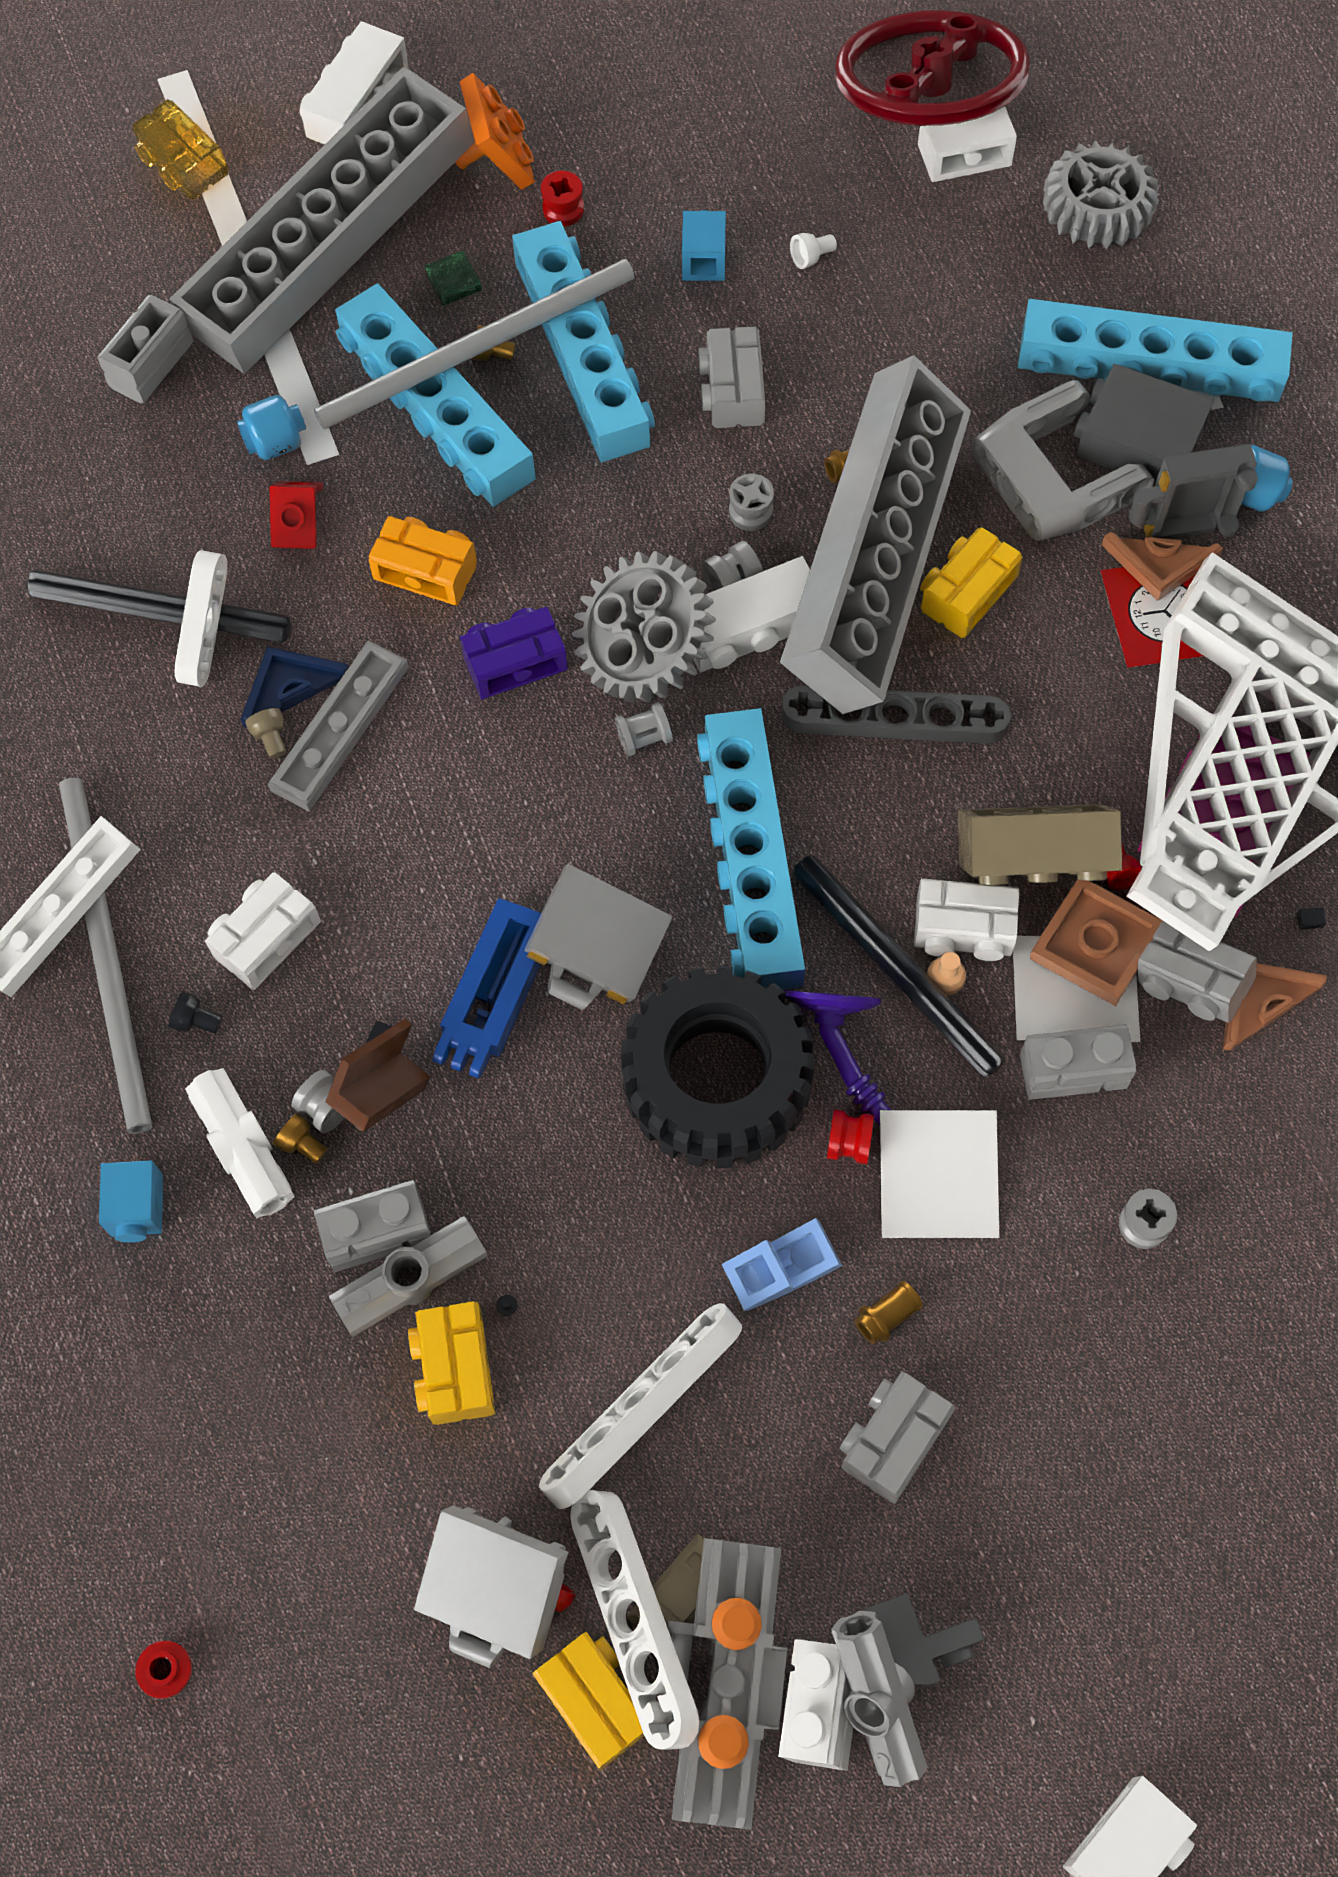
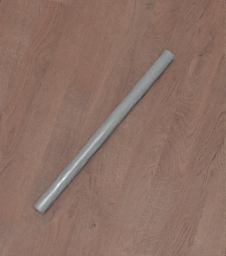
(473, 344)
(109, 976)

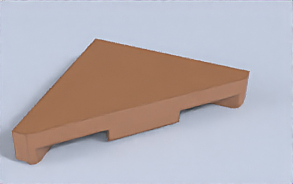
(1158, 562)
(1271, 996)

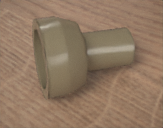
(267, 726)

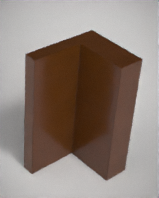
(376, 1079)

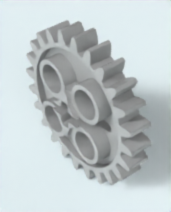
(634, 592)

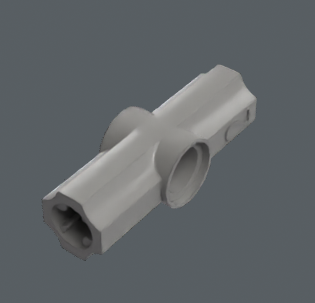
(378, 1295)
(879, 1698)

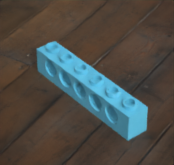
(390, 339)
(584, 347)
(1172, 349)
(743, 739)

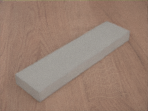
(338, 725)

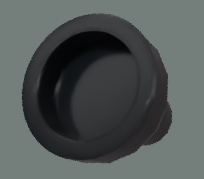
(189, 1014)

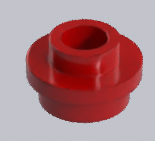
(180, 1669)

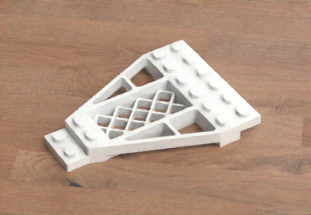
(1266, 650)

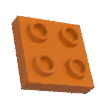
(495, 133)

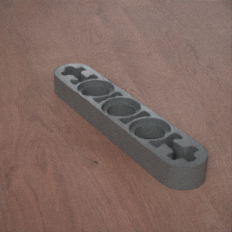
(916, 727)

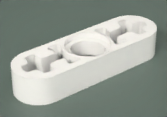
(201, 618)

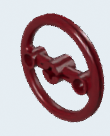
(932, 68)

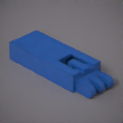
(497, 975)

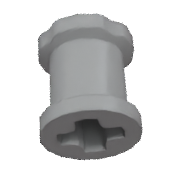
(643, 729)

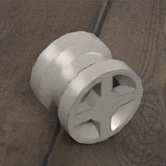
(743, 493)
(311, 1100)
(1143, 1229)

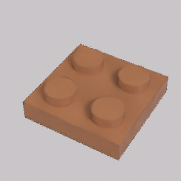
(1096, 940)

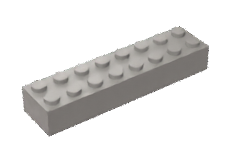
(324, 219)
(877, 537)

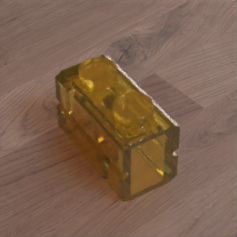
(179, 149)

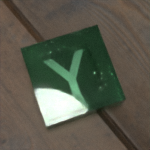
(453, 278)

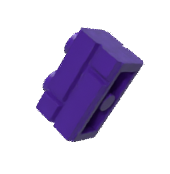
(513, 651)

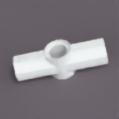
(239, 1143)

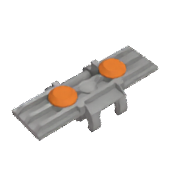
(745, 1686)

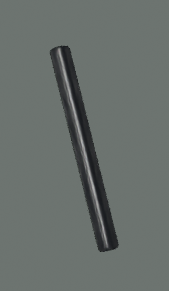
(152, 604)
(899, 966)

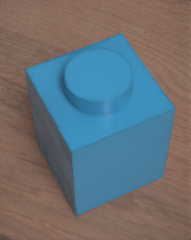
(703, 245)
(131, 1200)

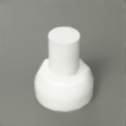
(807, 249)

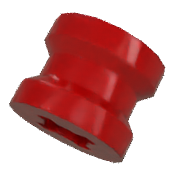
(562, 198)
(850, 1136)

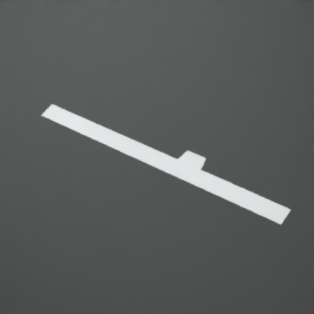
(228, 218)

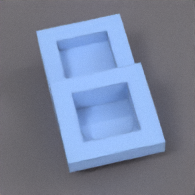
(781, 1265)

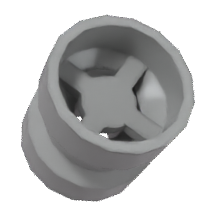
(734, 566)

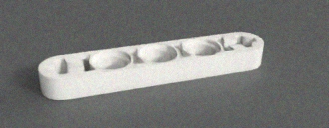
(640, 1406)
(651, 1632)

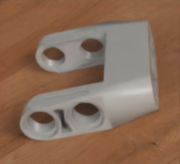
(1032, 484)

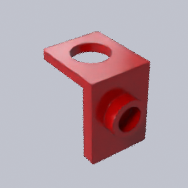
(294, 514)

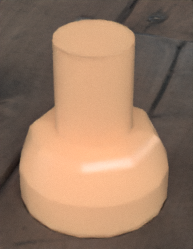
(948, 973)

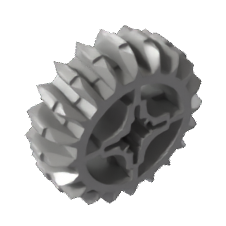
(1100, 207)

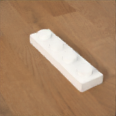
(61, 902)

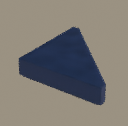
(289, 679)

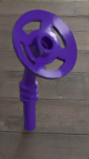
(830, 1013)

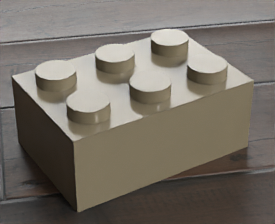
(1040, 842)

